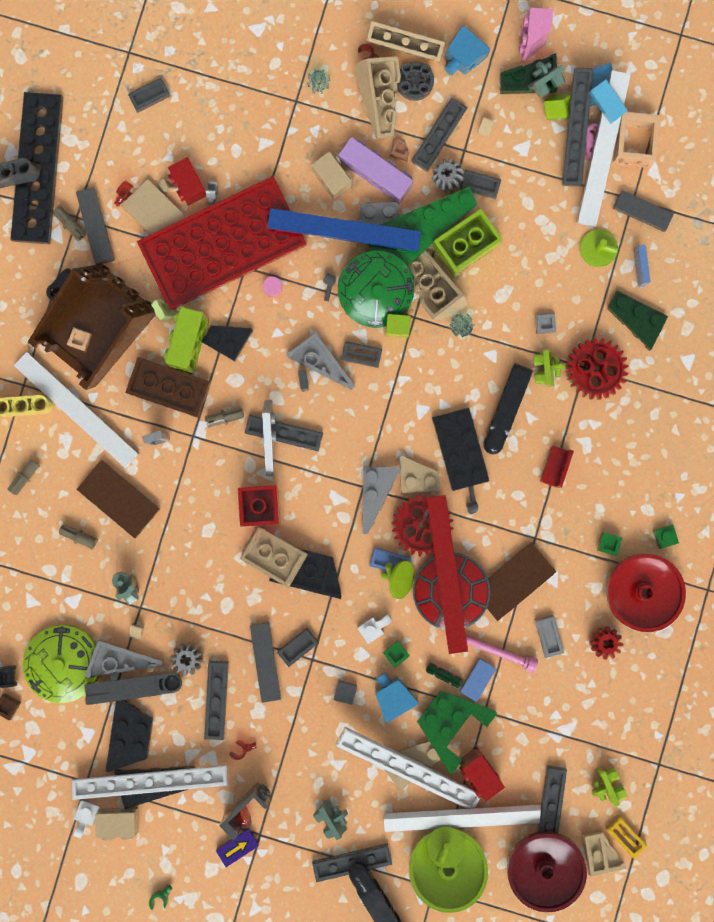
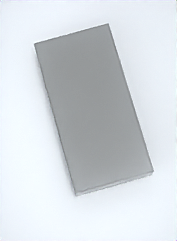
(156, 438)
(549, 636)

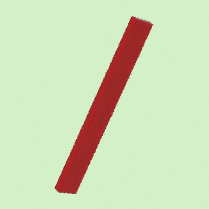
(447, 574)

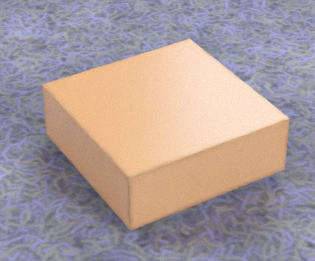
(79, 339)

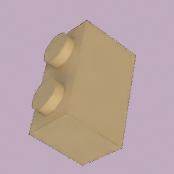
(332, 175)
(117, 823)

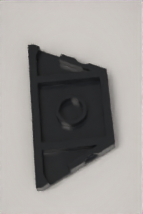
(317, 575)
(129, 736)

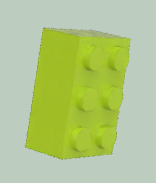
(467, 242)
(186, 340)

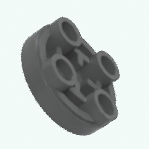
(415, 81)

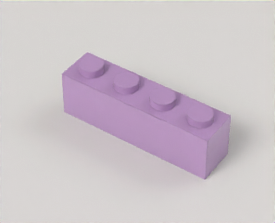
(376, 170)

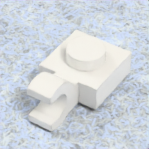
(372, 629)
(86, 816)

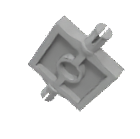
(378, 212)

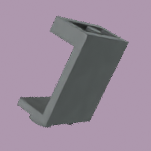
(230, 822)

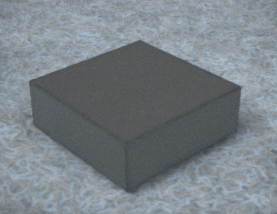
(303, 380)
(345, 692)

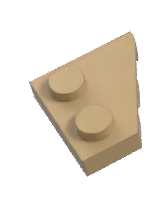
(417, 477)
(600, 855)

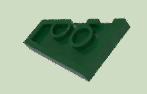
(518, 78)
(638, 318)

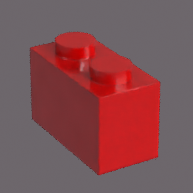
(187, 180)

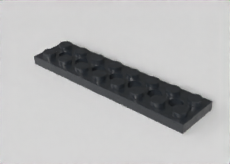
(48, 159)

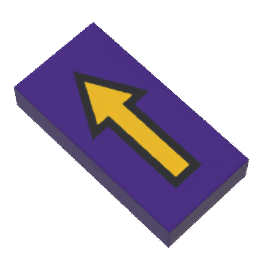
(237, 848)

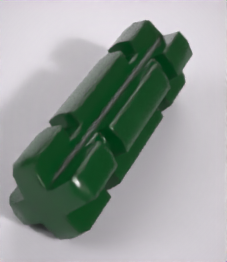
(444, 675)

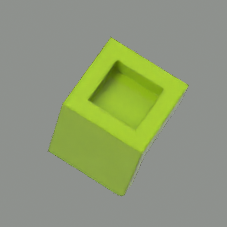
(557, 106)
(398, 326)

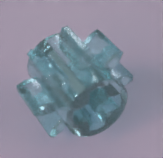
(318, 75)
(461, 325)

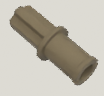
(69, 223)
(224, 417)
(23, 477)
(78, 536)

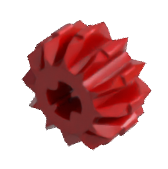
(600, 648)

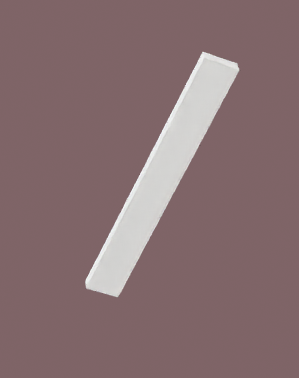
(601, 157)
(76, 409)
(407, 768)
(150, 782)
(462, 818)

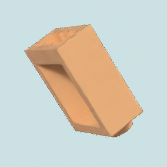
(637, 120)

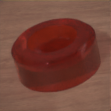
(244, 817)

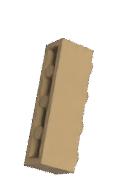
(405, 41)

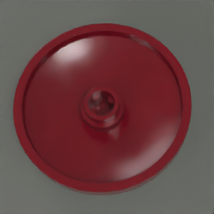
(546, 871)

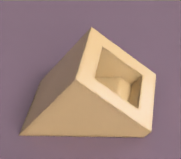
(485, 127)
(165, 185)
(136, 631)

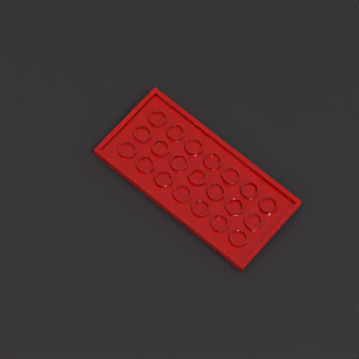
(218, 244)

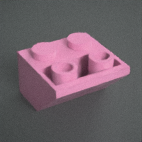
(535, 31)

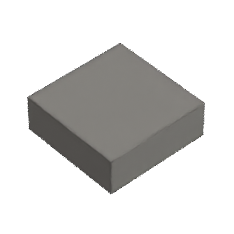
(545, 323)

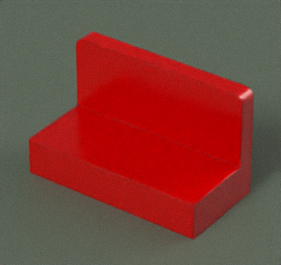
(556, 466)

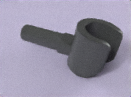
(330, 281)
(473, 506)

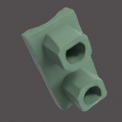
(554, 75)
(125, 587)
(334, 819)

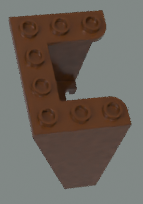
(99, 305)

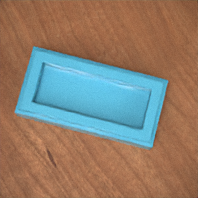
(608, 101)

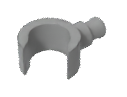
(212, 192)

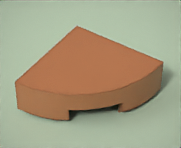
(399, 150)

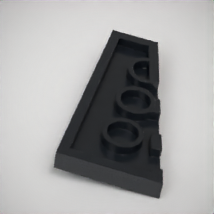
(137, 799)

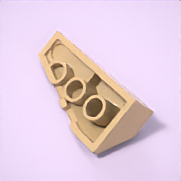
(378, 87)
(436, 290)

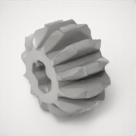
(444, 182)
(189, 652)

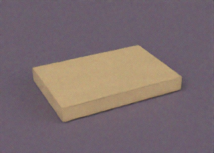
(152, 208)
(273, 556)

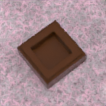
(8, 706)

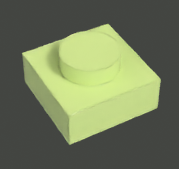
(162, 311)

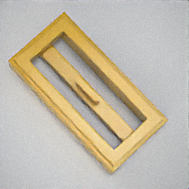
(615, 824)

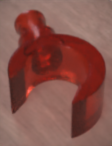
(366, 47)
(123, 192)
(246, 747)

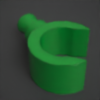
(161, 894)

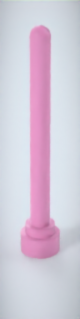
(529, 663)

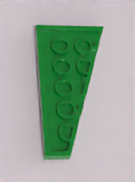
(431, 220)

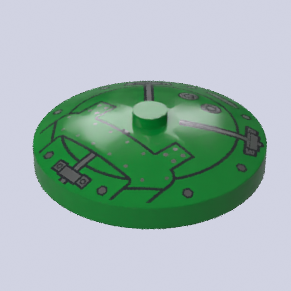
(375, 286)

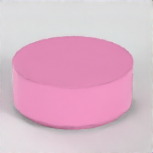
(272, 286)

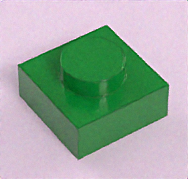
(666, 536)
(609, 544)
(396, 654)

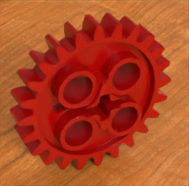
(611, 359)
(406, 519)

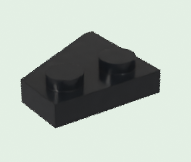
(227, 340)

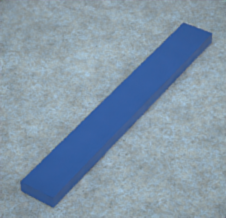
(344, 230)

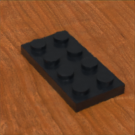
(460, 449)

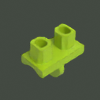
(547, 376)
(614, 794)

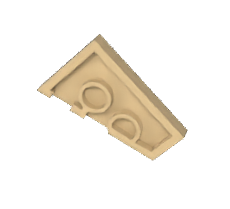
(421, 752)

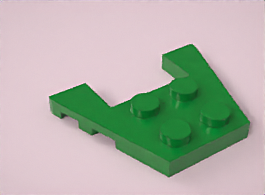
(443, 721)

